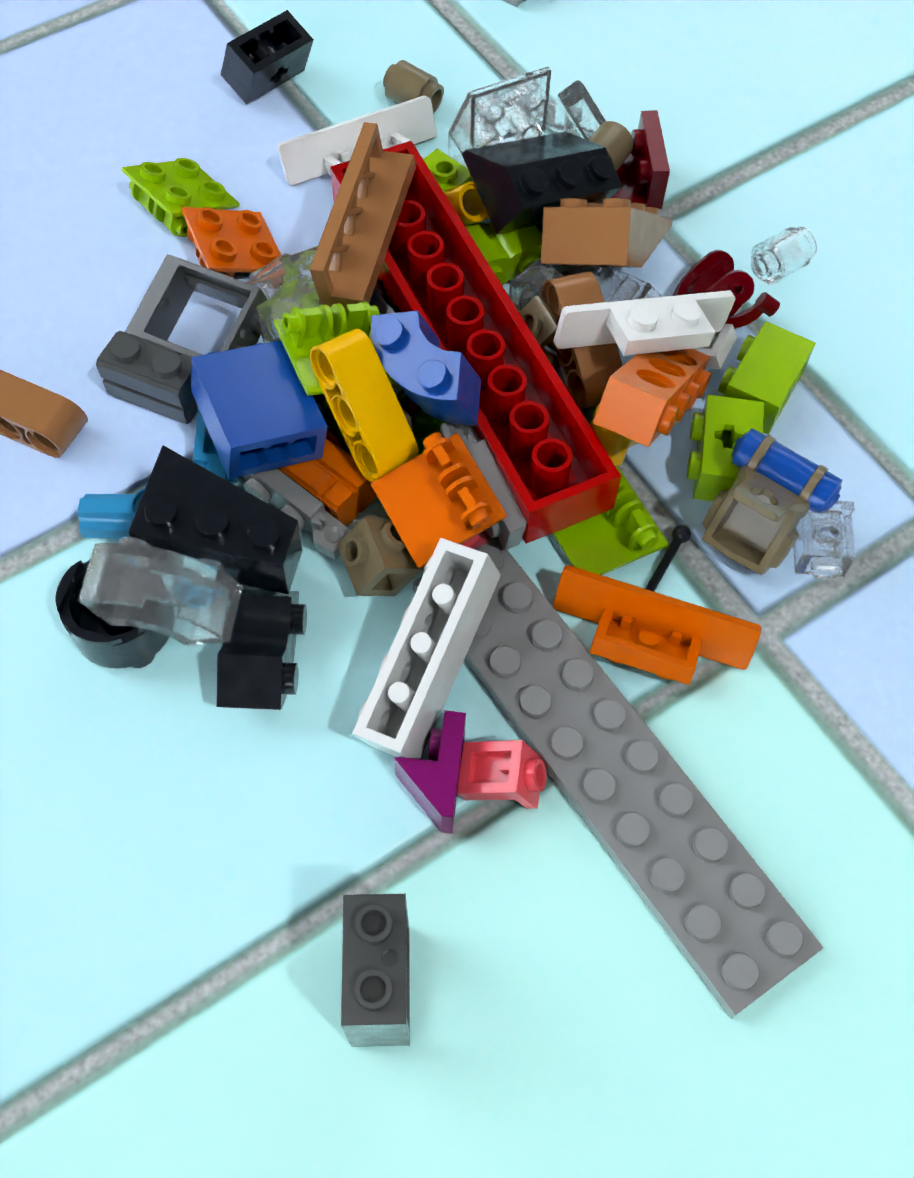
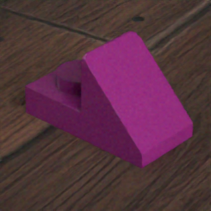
(436, 781)

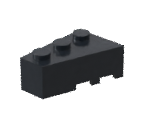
(215, 520)

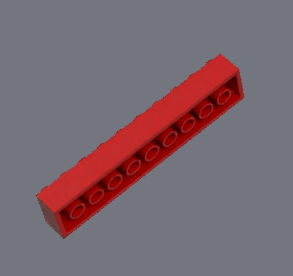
(524, 408)

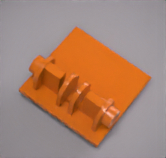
(230, 239)
(438, 497)

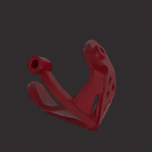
(717, 273)

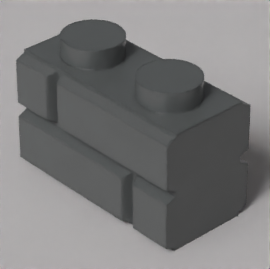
(148, 376)

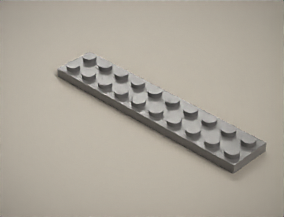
(634, 795)

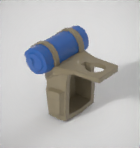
(766, 501)

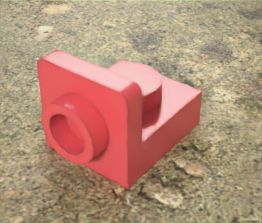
(501, 772)

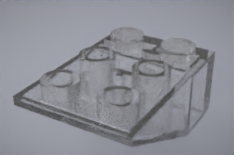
(501, 113)

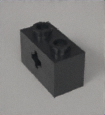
(266, 56)

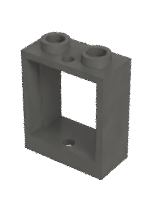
(171, 292)
(376, 970)

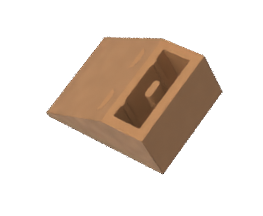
(601, 234)

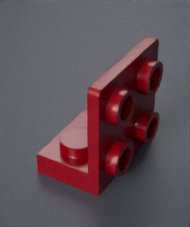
(647, 167)

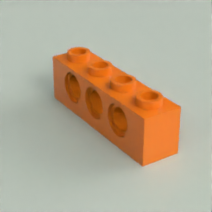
(652, 393)

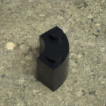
(258, 661)

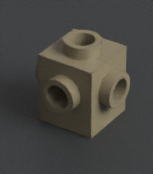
(377, 558)

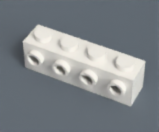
(428, 651)

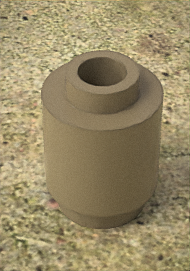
(408, 82)
(616, 140)

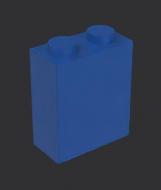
(256, 409)

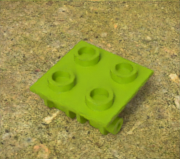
(172, 185)
(312, 326)
(612, 536)

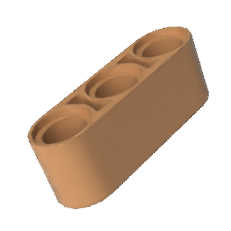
(586, 367)
(38, 416)

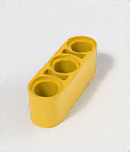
(363, 403)

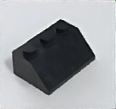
(537, 172)

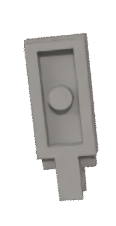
(298, 503)
(511, 529)

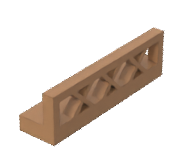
(361, 221)

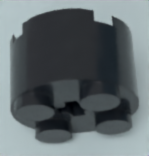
(97, 639)

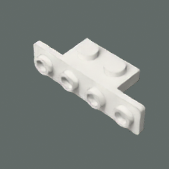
(317, 151)
(646, 323)

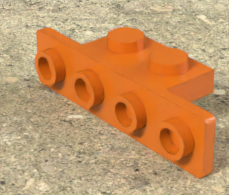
(652, 628)

